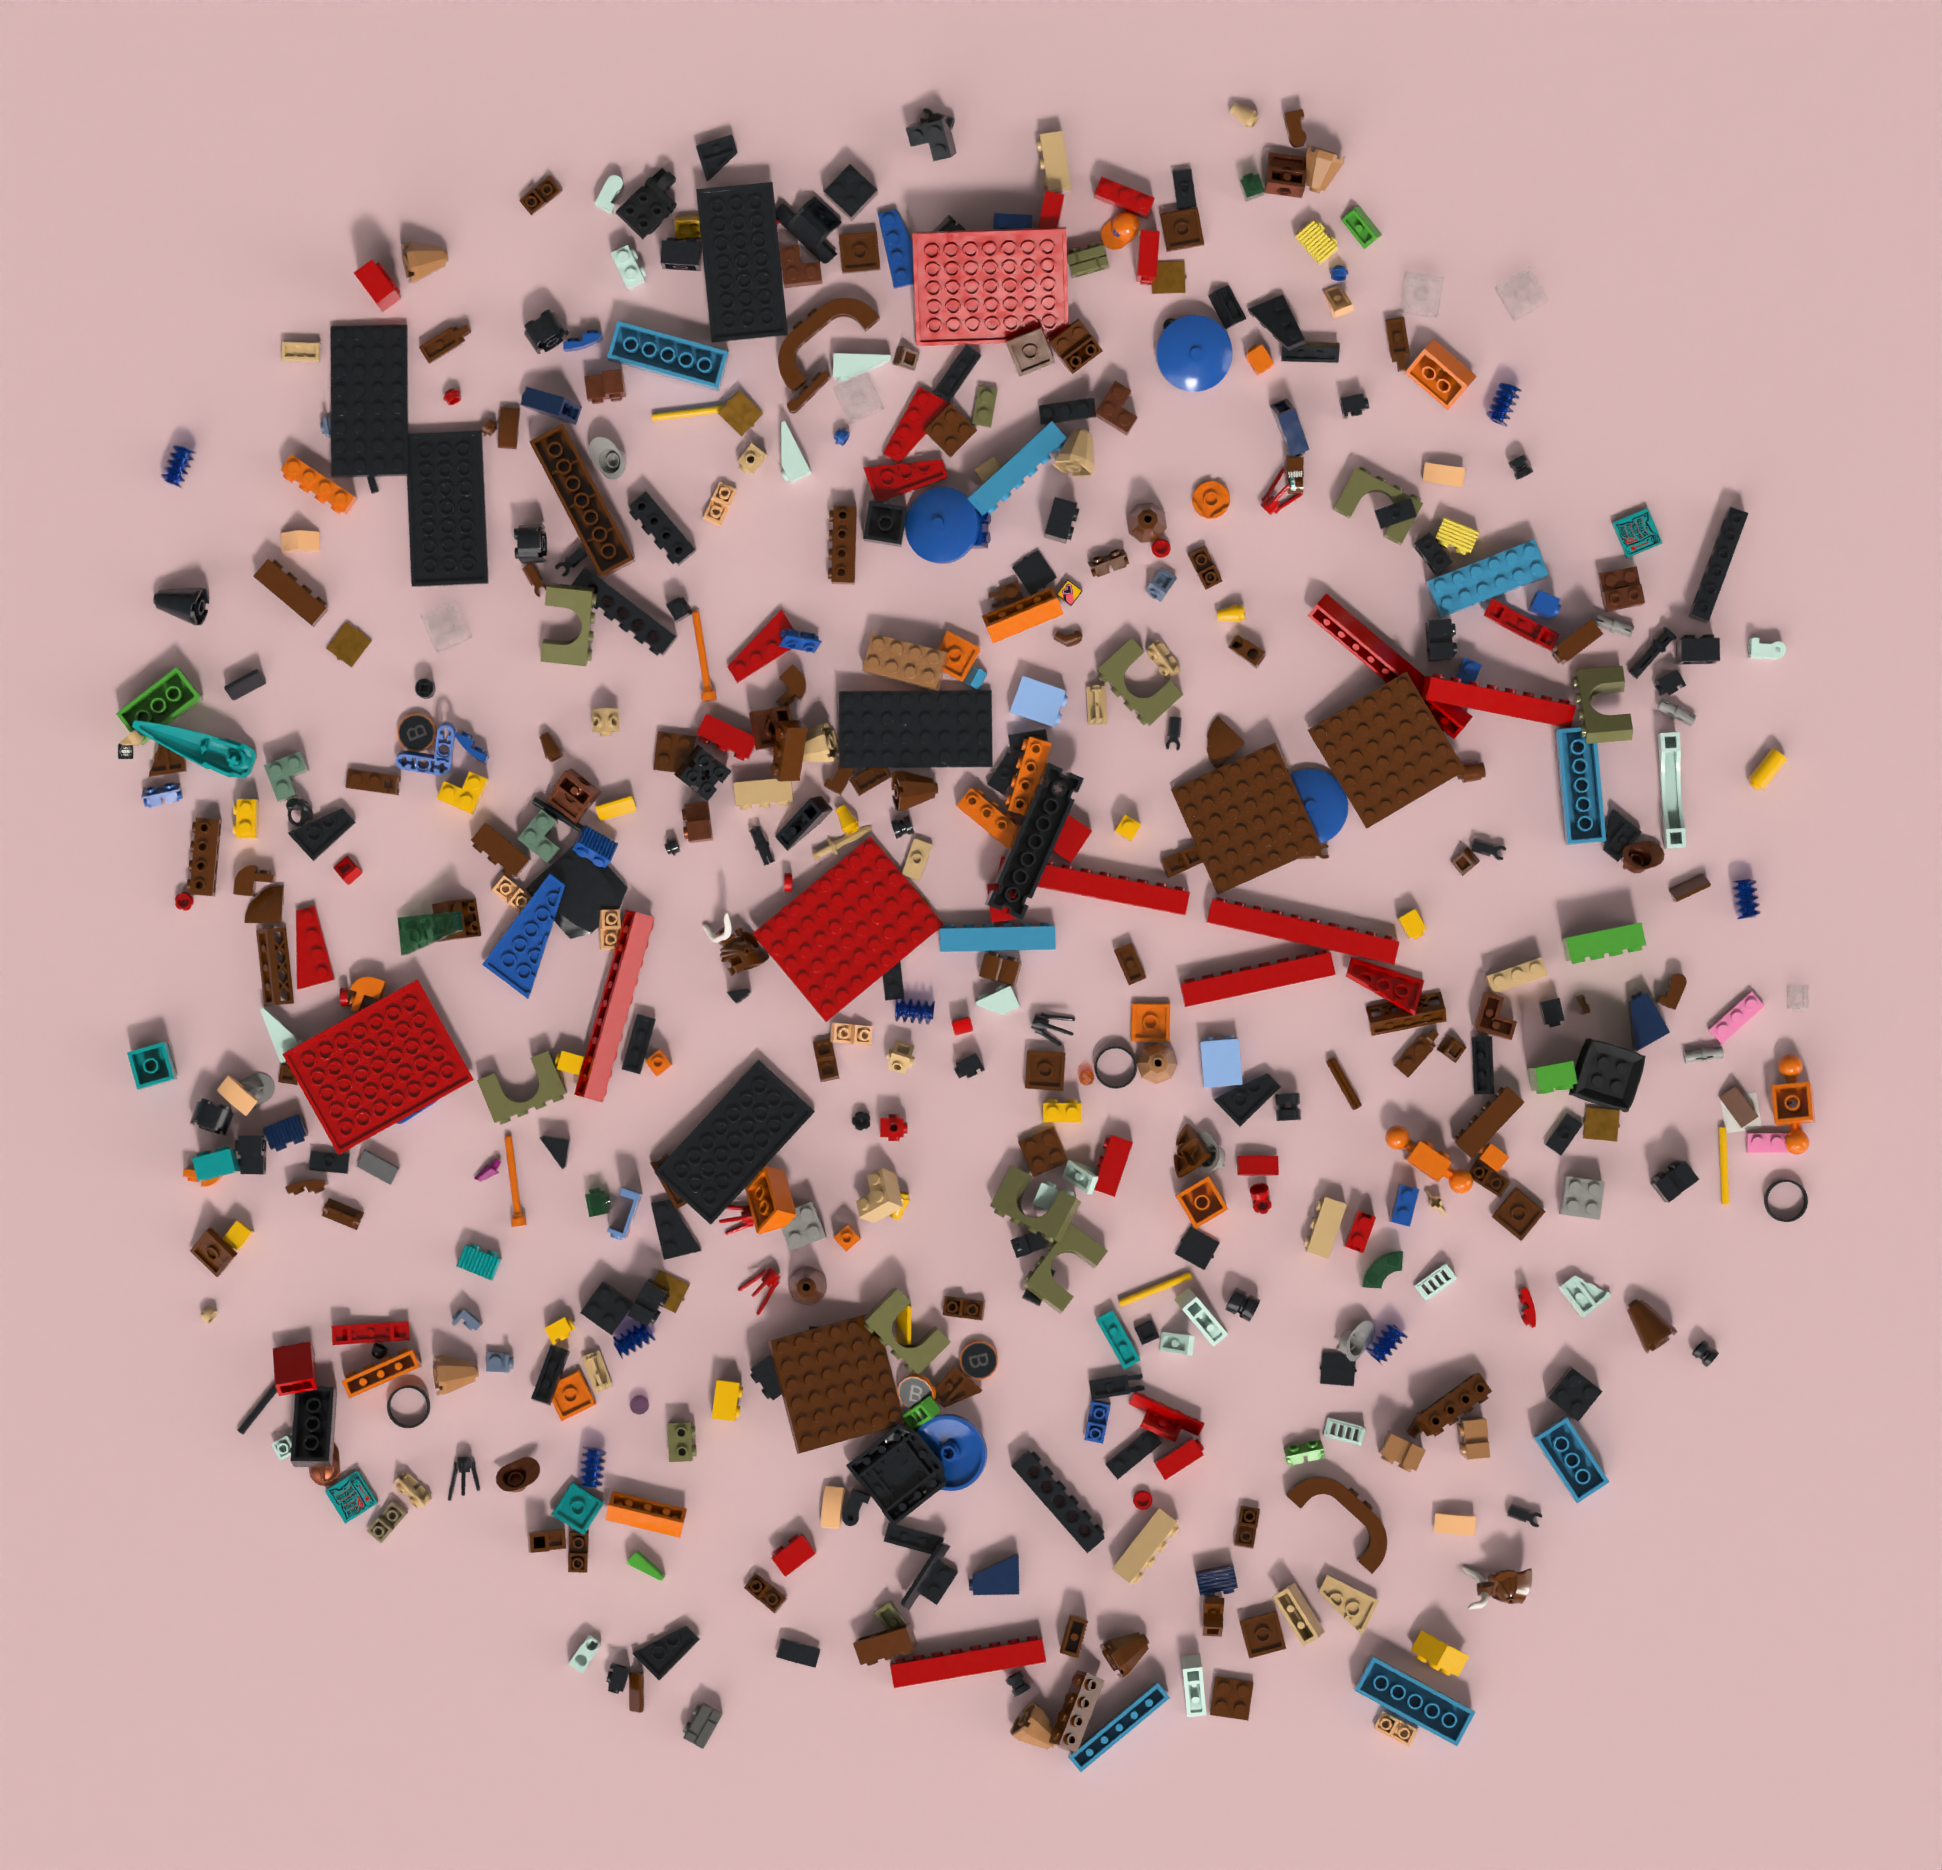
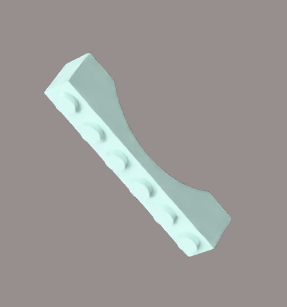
(1670, 782)

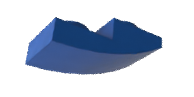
(588, 339)
(466, 741)
(1097, 1421)

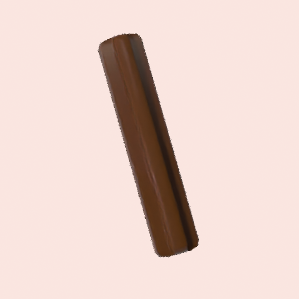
(1343, 1083)

